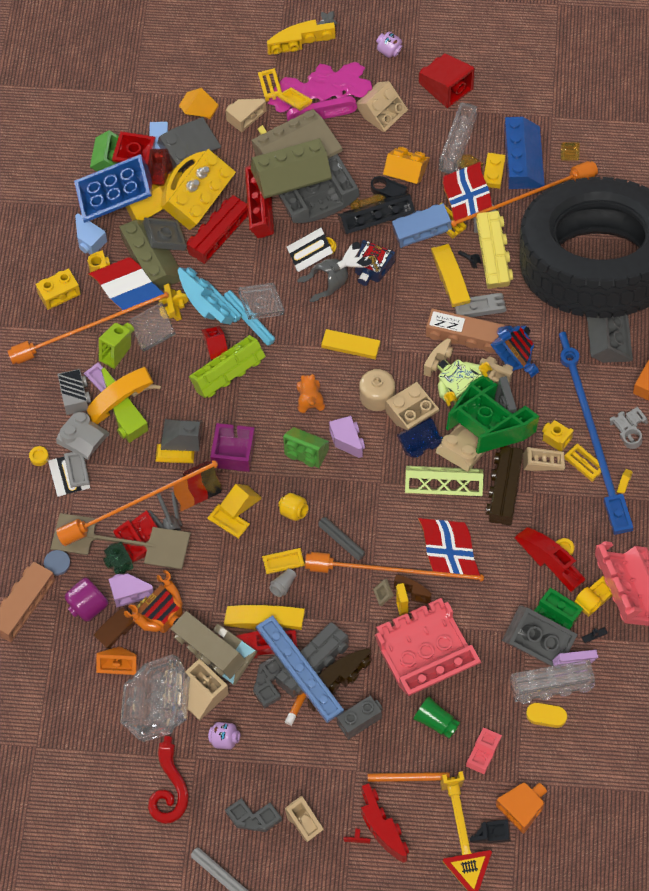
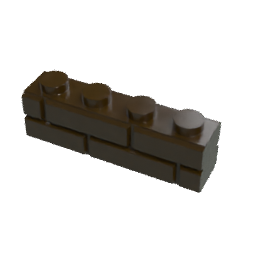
(505, 486)

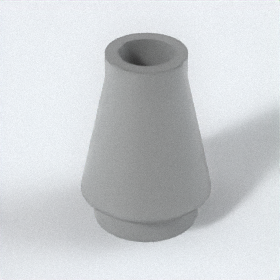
(282, 583)

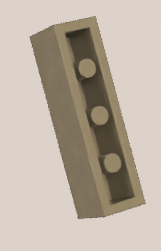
(208, 645)

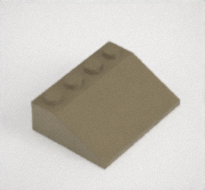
(297, 131)

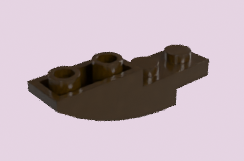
(344, 671)

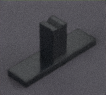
(594, 635)

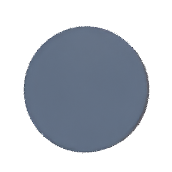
(57, 562)

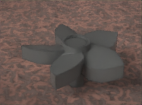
(328, 18)

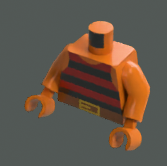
(160, 609)

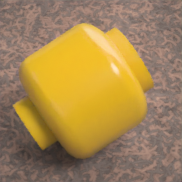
(293, 507)

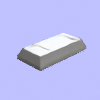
(76, 469)

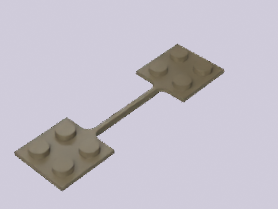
(164, 547)

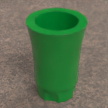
(436, 718)

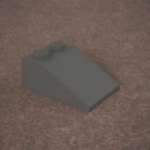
(188, 140)
(538, 635)

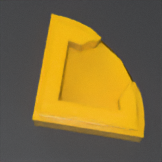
(624, 481)

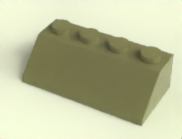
(291, 168)
(155, 262)

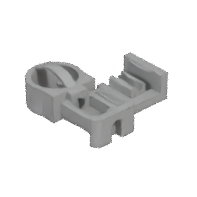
(630, 422)

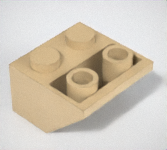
(381, 106)
(410, 407)
(205, 689)

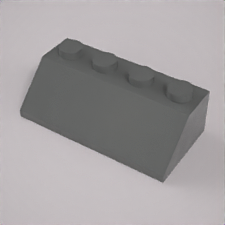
(610, 339)

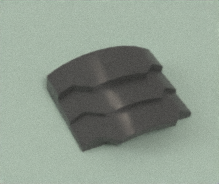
(323, 198)

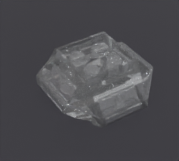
(156, 699)

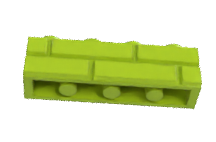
(227, 366)

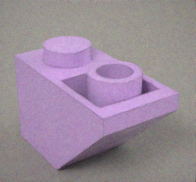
(345, 436)

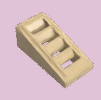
(536, 465)

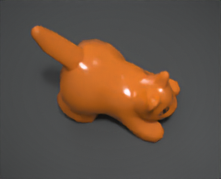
(309, 394)

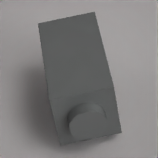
(359, 717)

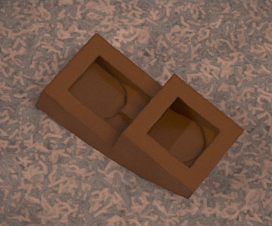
(418, 592)
(114, 628)

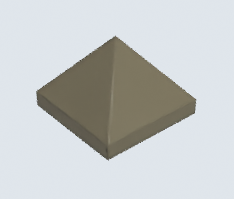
(383, 592)

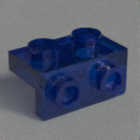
(420, 438)

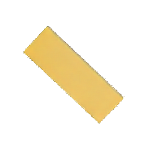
(350, 344)

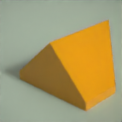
(199, 104)

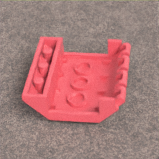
(628, 580)
(425, 647)

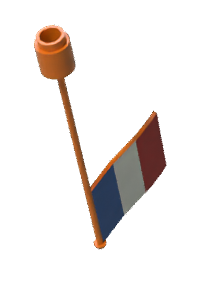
(124, 285)

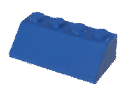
(523, 153)

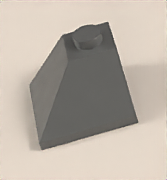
(181, 435)

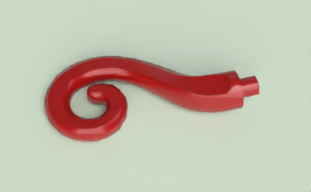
(166, 760)

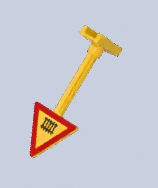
(469, 866)

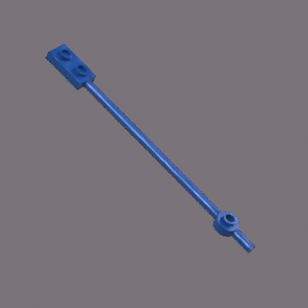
(614, 504)

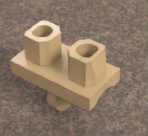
(498, 371)

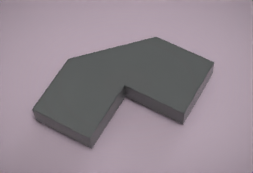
(263, 687)
(260, 821)

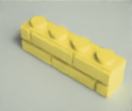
(493, 249)

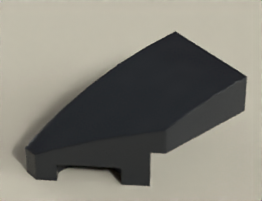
(493, 832)

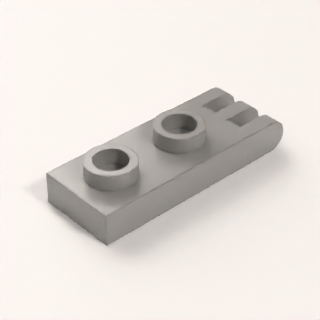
(482, 305)

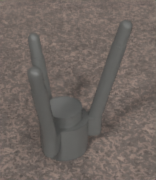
(168, 522)

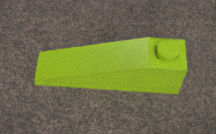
(129, 420)

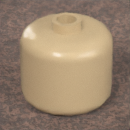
(376, 388)

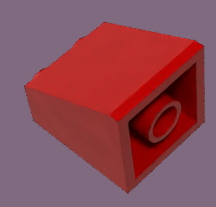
(447, 79)

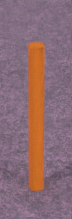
(390, 777)

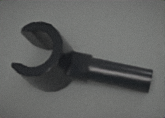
(475, 258)

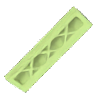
(447, 474)

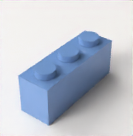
(421, 225)

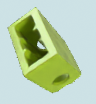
(115, 344)

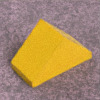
(239, 500)

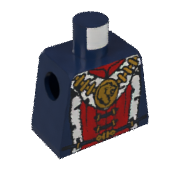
(381, 259)

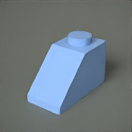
(89, 236)

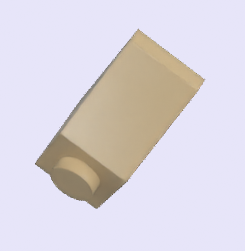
(245, 112)

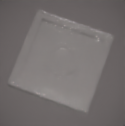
(261, 301)
(152, 326)

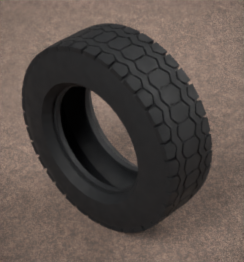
(579, 282)

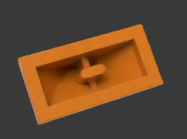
(116, 661)

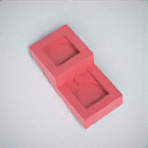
(483, 750)

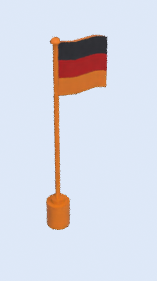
(188, 490)

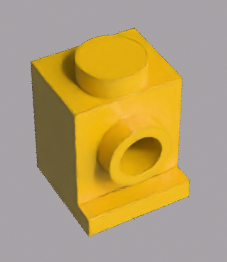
(559, 439)

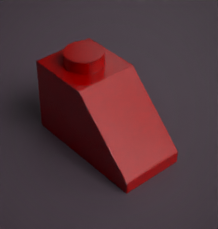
(214, 341)

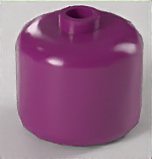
(85, 600)

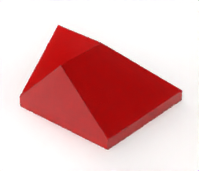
(131, 145)

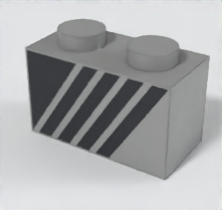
(73, 391)

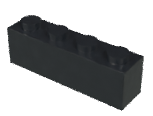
(376, 213)

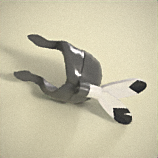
(337, 270)

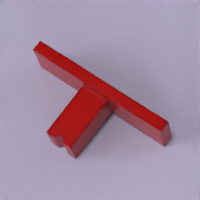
(357, 839)

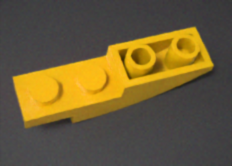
(296, 35)

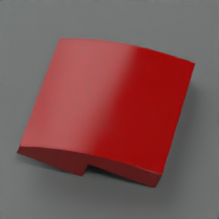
(136, 530)

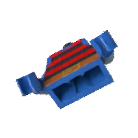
(515, 348)

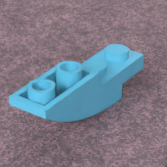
(200, 296)

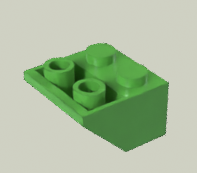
(305, 447)

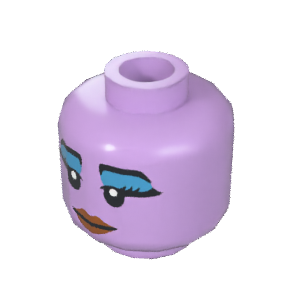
(389, 44)
(223, 735)

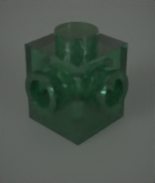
(117, 558)

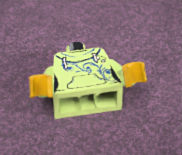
(457, 377)

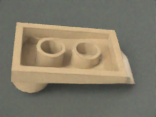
(460, 448)

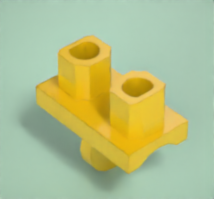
(175, 302)

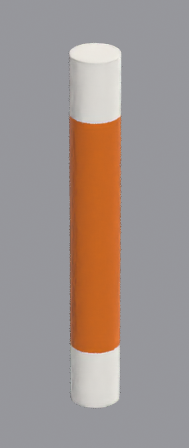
(295, 709)

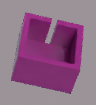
(233, 452)

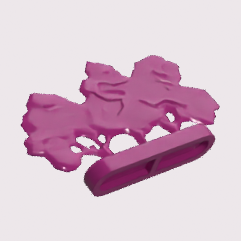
(323, 85)

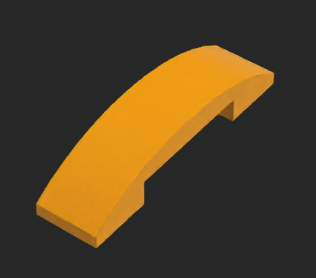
(117, 392)

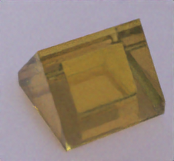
(569, 150)
(468, 160)

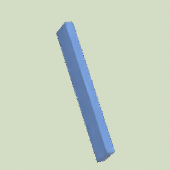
(299, 669)

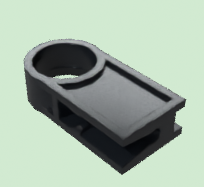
(392, 188)

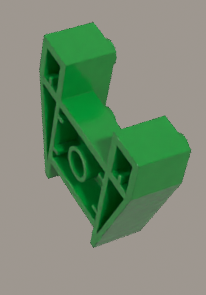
(490, 420)

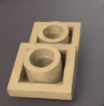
(440, 353)

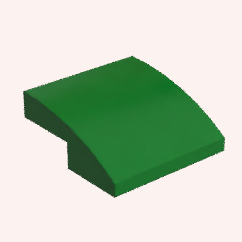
(559, 609)

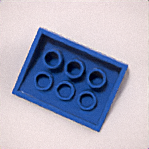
(113, 188)

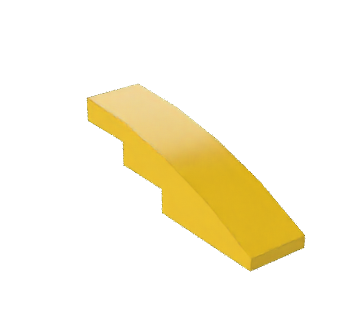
(450, 275)
(252, 615)

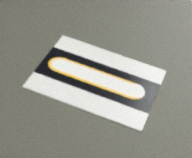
(309, 249)
(61, 479)

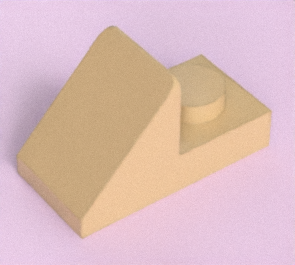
(303, 818)

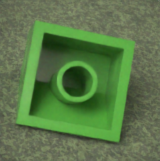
(103, 151)

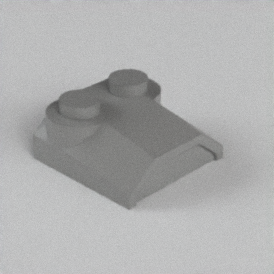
(81, 435)

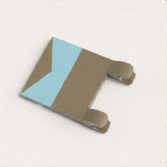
(245, 650)

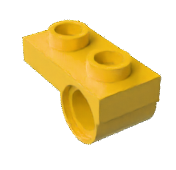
(97, 258)
(592, 598)

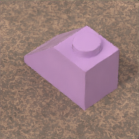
(129, 589)

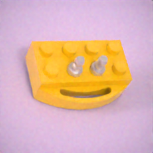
(195, 188)

